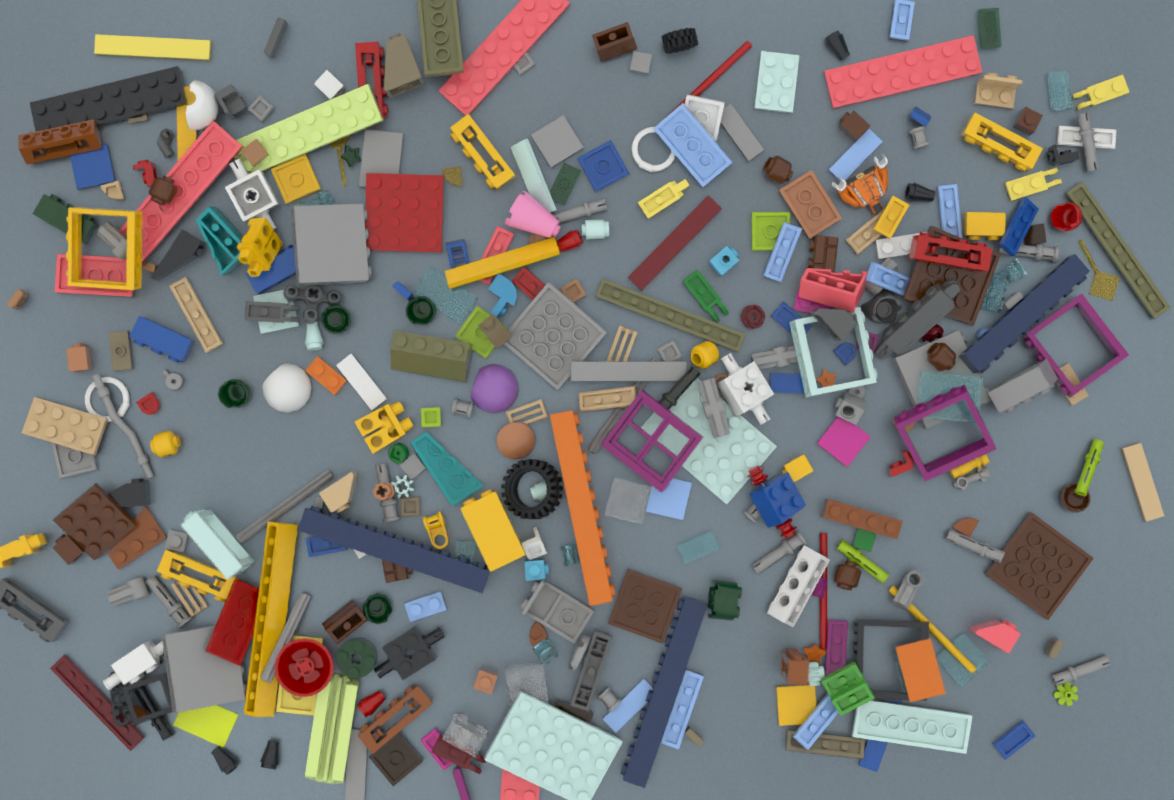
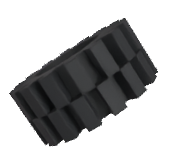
(679, 40)

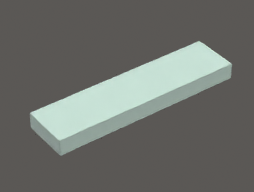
(532, 174)

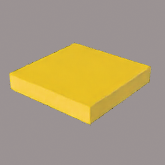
(296, 179)
(795, 703)

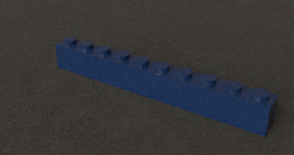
(393, 549)
(664, 692)

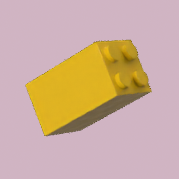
(493, 529)

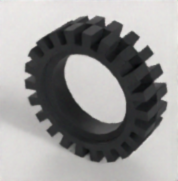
(511, 485)

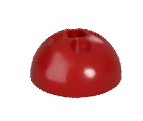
(299, 677)

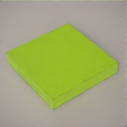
(766, 228)
(473, 334)

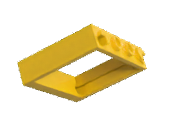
(134, 249)

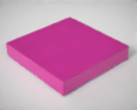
(843, 440)

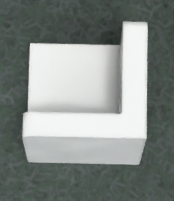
(329, 85)
(534, 547)

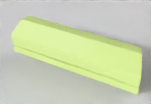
(332, 730)

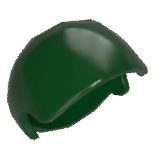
(420, 310)
(335, 319)
(234, 393)
(377, 608)

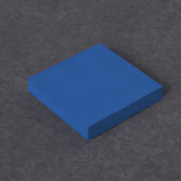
(603, 166)
(92, 168)

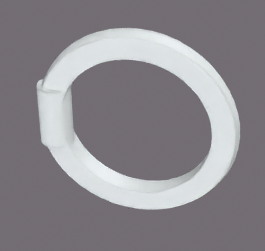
(644, 165)
(126, 398)

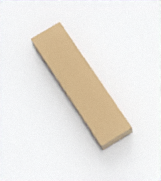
(196, 314)
(1142, 482)

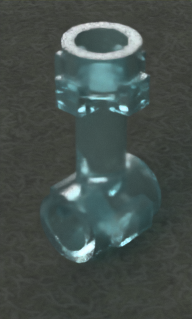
(324, 198)

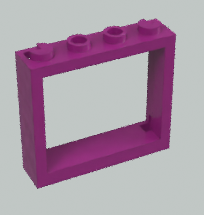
(1098, 326)
(957, 457)

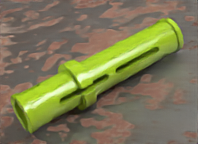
(1096, 447)
(857, 557)

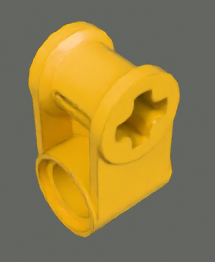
(436, 529)

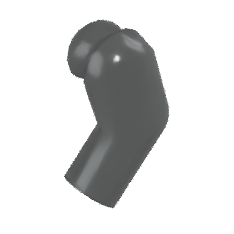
(164, 141)

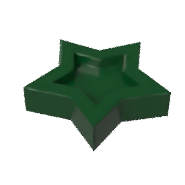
(350, 155)

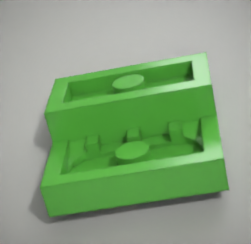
(847, 688)

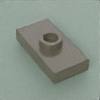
(120, 351)

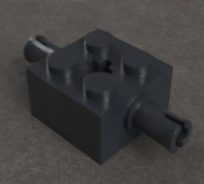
(397, 650)

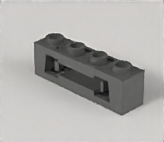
(54, 627)
(591, 670)

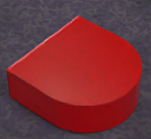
(149, 404)

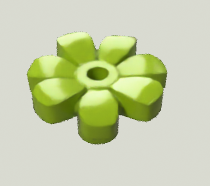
(1062, 694)

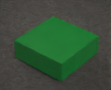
(864, 539)

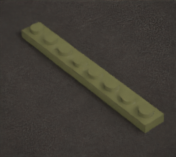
(1118, 250)
(670, 315)

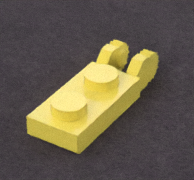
(1103, 92)
(1030, 184)

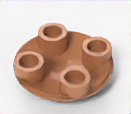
(515, 440)

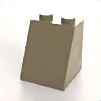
(400, 67)

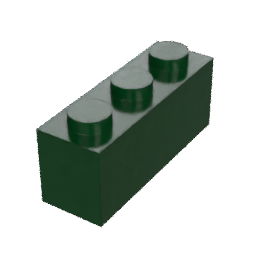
(55, 213)

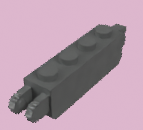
(919, 319)

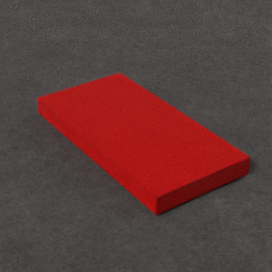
(235, 623)

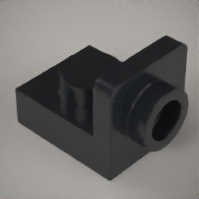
(1064, 157)

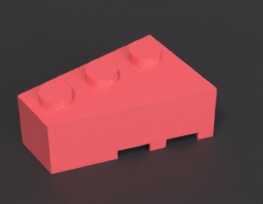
(832, 288)

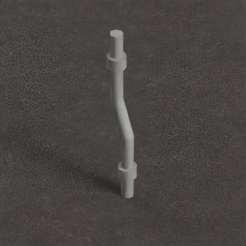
(104, 393)

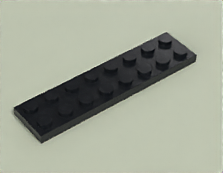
(112, 100)

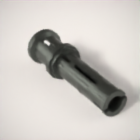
(670, 399)

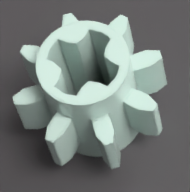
(407, 483)
(815, 674)

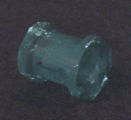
(570, 559)

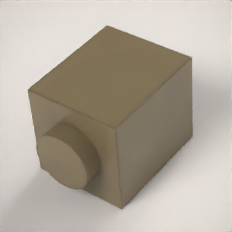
(494, 331)

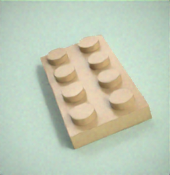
(64, 426)

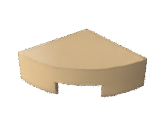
(113, 190)

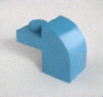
(506, 292)

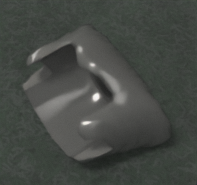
(882, 307)

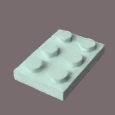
(776, 82)

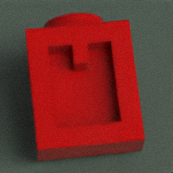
(150, 171)
(899, 467)

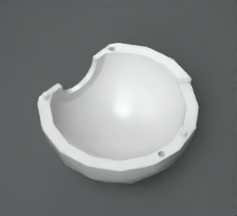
(205, 107)
(287, 388)

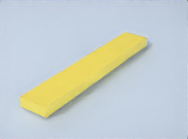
(152, 47)

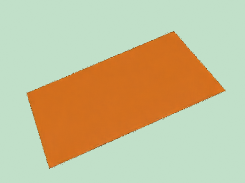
(920, 670)

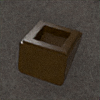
(1035, 235)

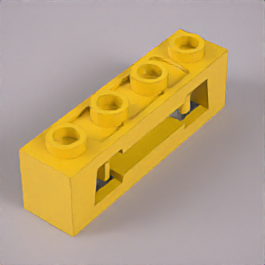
(463, 127)
(1005, 154)
(168, 564)

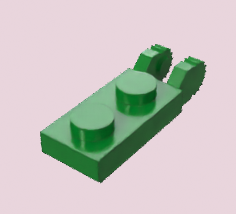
(704, 294)

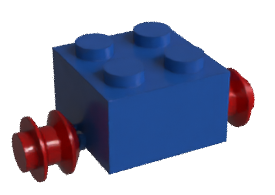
(776, 500)

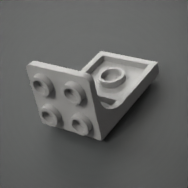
(557, 610)

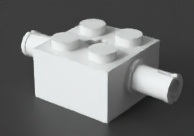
(240, 193)
(756, 389)
(134, 664)

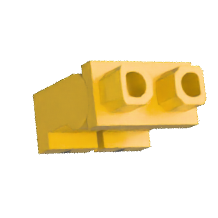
(257, 246)
(387, 421)
(25, 546)

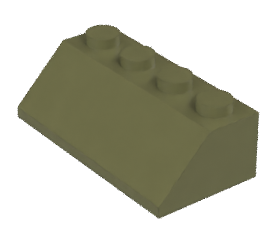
(430, 356)

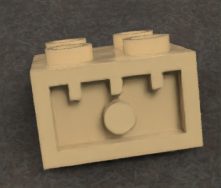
(996, 91)

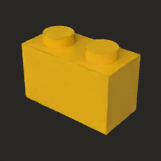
(983, 225)

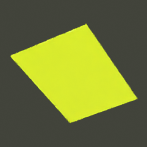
(208, 723)

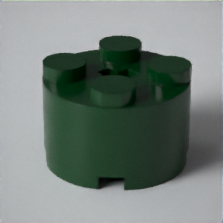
(724, 600)
(352, 668)

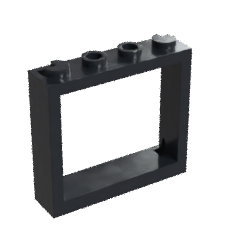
(859, 645)

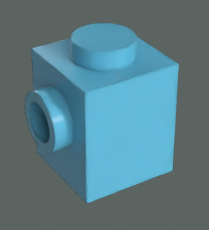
(724, 260)
(536, 569)

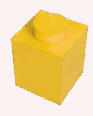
(798, 467)

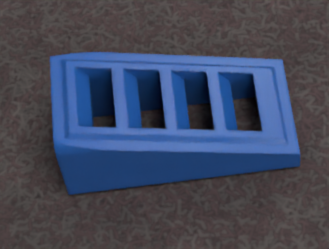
(453, 244)

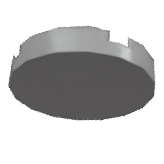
(578, 654)

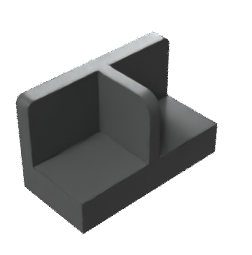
(230, 100)

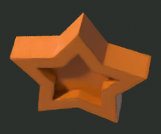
(826, 379)
(814, 653)

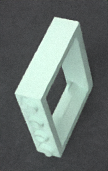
(805, 362)
(217, 542)

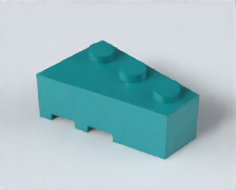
(221, 238)

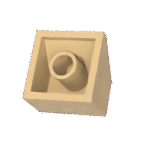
(340, 493)

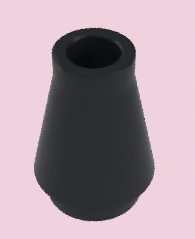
(837, 44)
(916, 192)
(270, 757)
(225, 761)

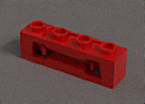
(370, 50)
(981, 257)

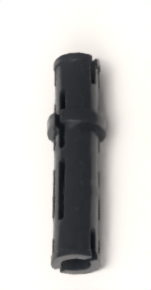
(150, 707)

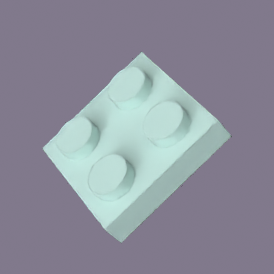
(276, 297)

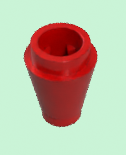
(569, 241)
(370, 703)

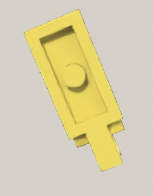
(662, 198)

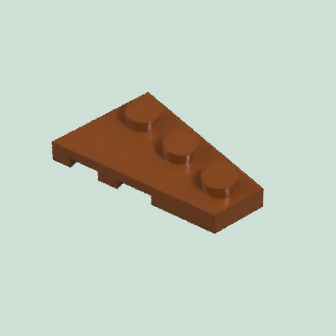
(138, 540)

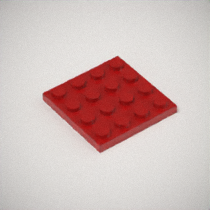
(404, 212)

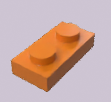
(326, 375)

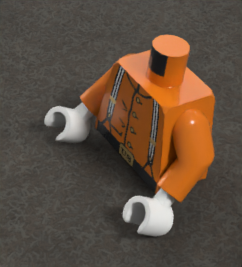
(866, 187)

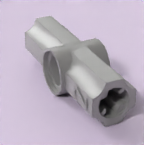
(776, 357)
(713, 408)

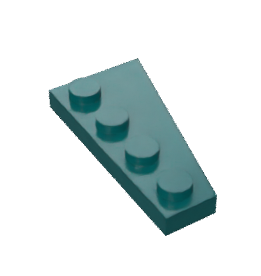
(446, 471)

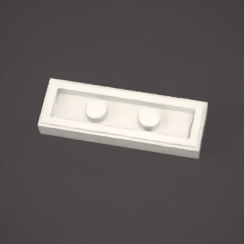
(1070, 137)
(361, 382)

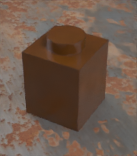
(1027, 121)
(853, 125)
(68, 549)

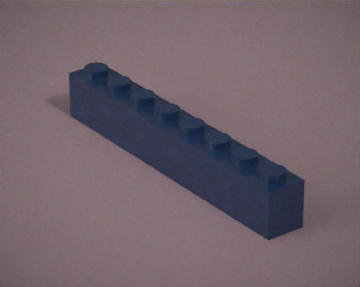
(1024, 314)

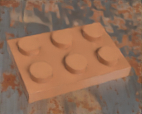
(810, 204)

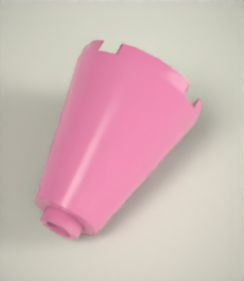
(532, 217)

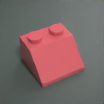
(998, 633)

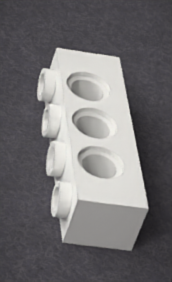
(807, 582)

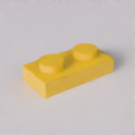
(891, 217)

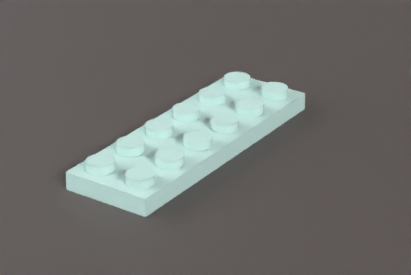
(912, 726)

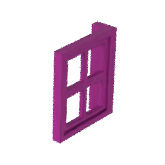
(635, 462)

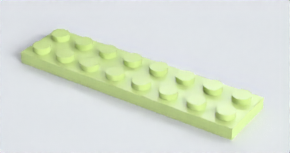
(313, 128)

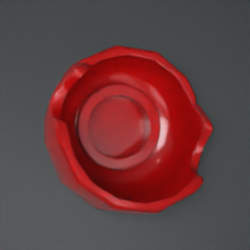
(1066, 216)

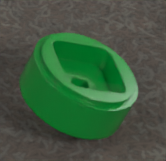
(398, 453)

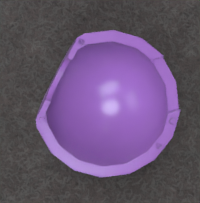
(494, 388)

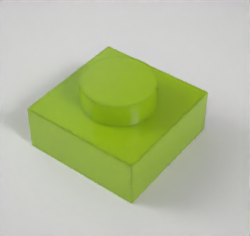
(431, 417)

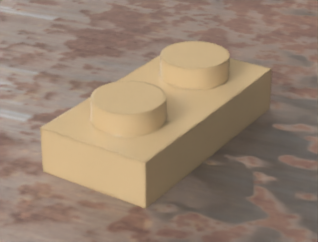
(1072, 377)

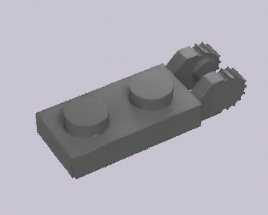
(269, 312)

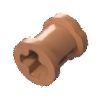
(380, 487)

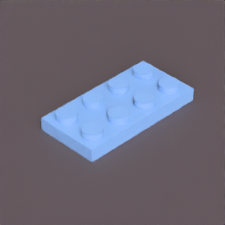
(693, 145)

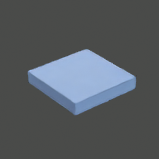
(671, 501)

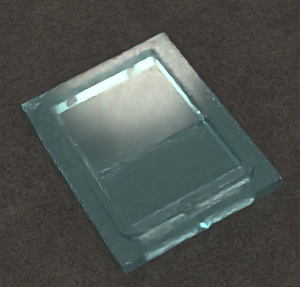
(941, 383)

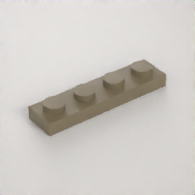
(829, 746)

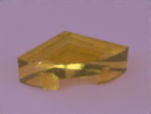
(453, 175)

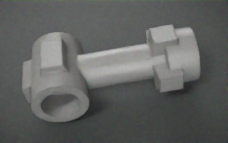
(962, 482)

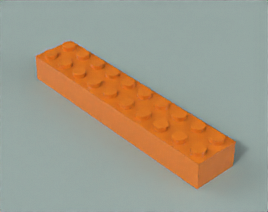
(581, 507)

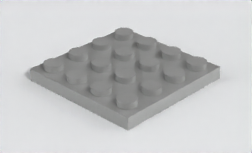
(553, 335)

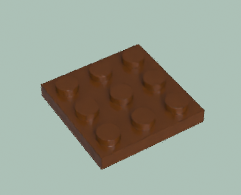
(95, 521)
(645, 606)

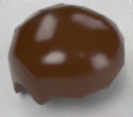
(1072, 501)

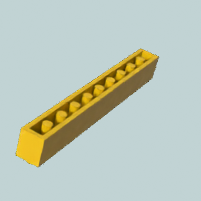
(270, 615)

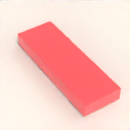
(498, 244)

